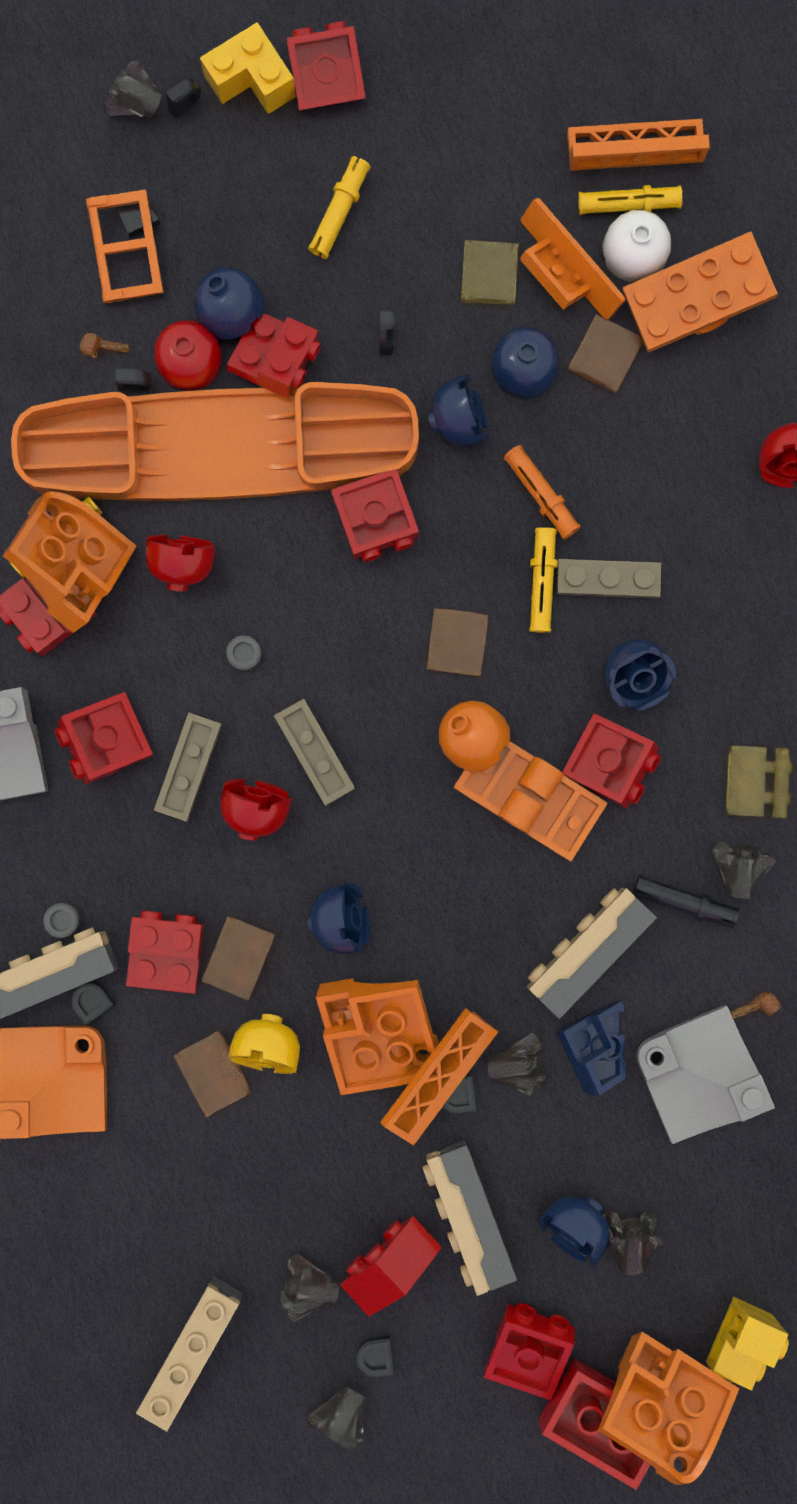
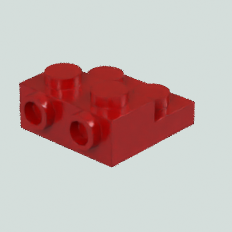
(325, 66)
(275, 354)
(376, 515)
(27, 610)
(102, 738)
(612, 761)
(165, 952)
(530, 1351)

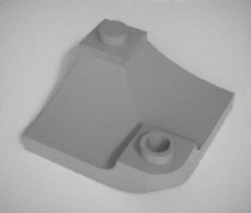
(20, 750)
(702, 1076)

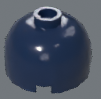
(228, 302)
(525, 362)
(458, 413)
(639, 674)
(339, 920)
(577, 1227)

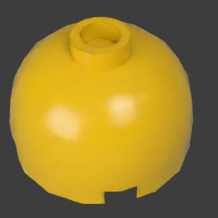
(266, 1045)

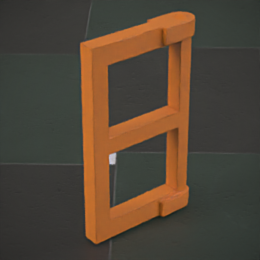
(101, 249)

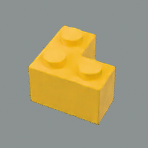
(246, 63)
(747, 1344)

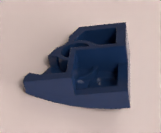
(596, 1048)

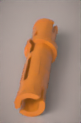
(542, 492)

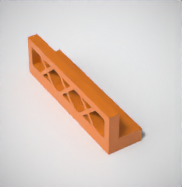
(635, 150)
(439, 1076)

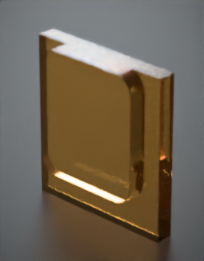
(606, 353)
(457, 642)

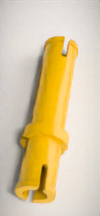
(345, 195)
(628, 200)
(543, 540)

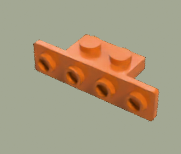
(564, 265)

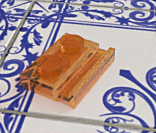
(238, 957)
(212, 1074)

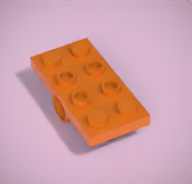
(700, 292)
(535, 800)

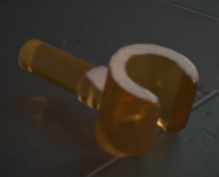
(91, 343)
(765, 1001)

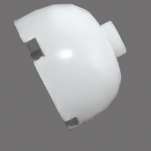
(636, 245)

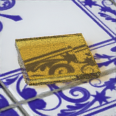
(489, 272)

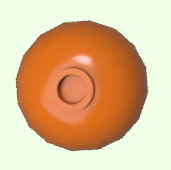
(473, 735)

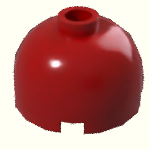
(187, 355)
(779, 456)
(179, 560)
(254, 810)

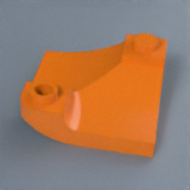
(69, 556)
(374, 1033)
(51, 1082)
(667, 1408)

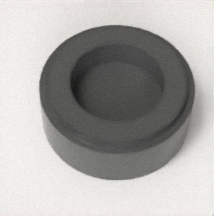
(243, 653)
(61, 920)

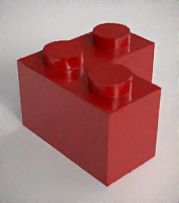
(392, 1267)

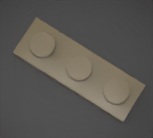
(608, 578)
(314, 752)
(188, 767)

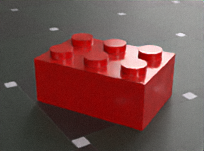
(574, 1422)

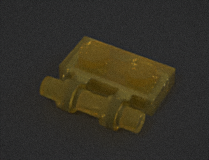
(747, 781)

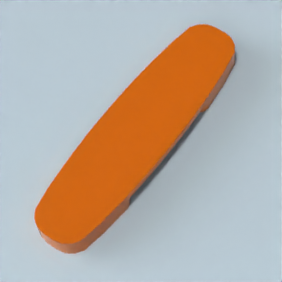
(214, 442)

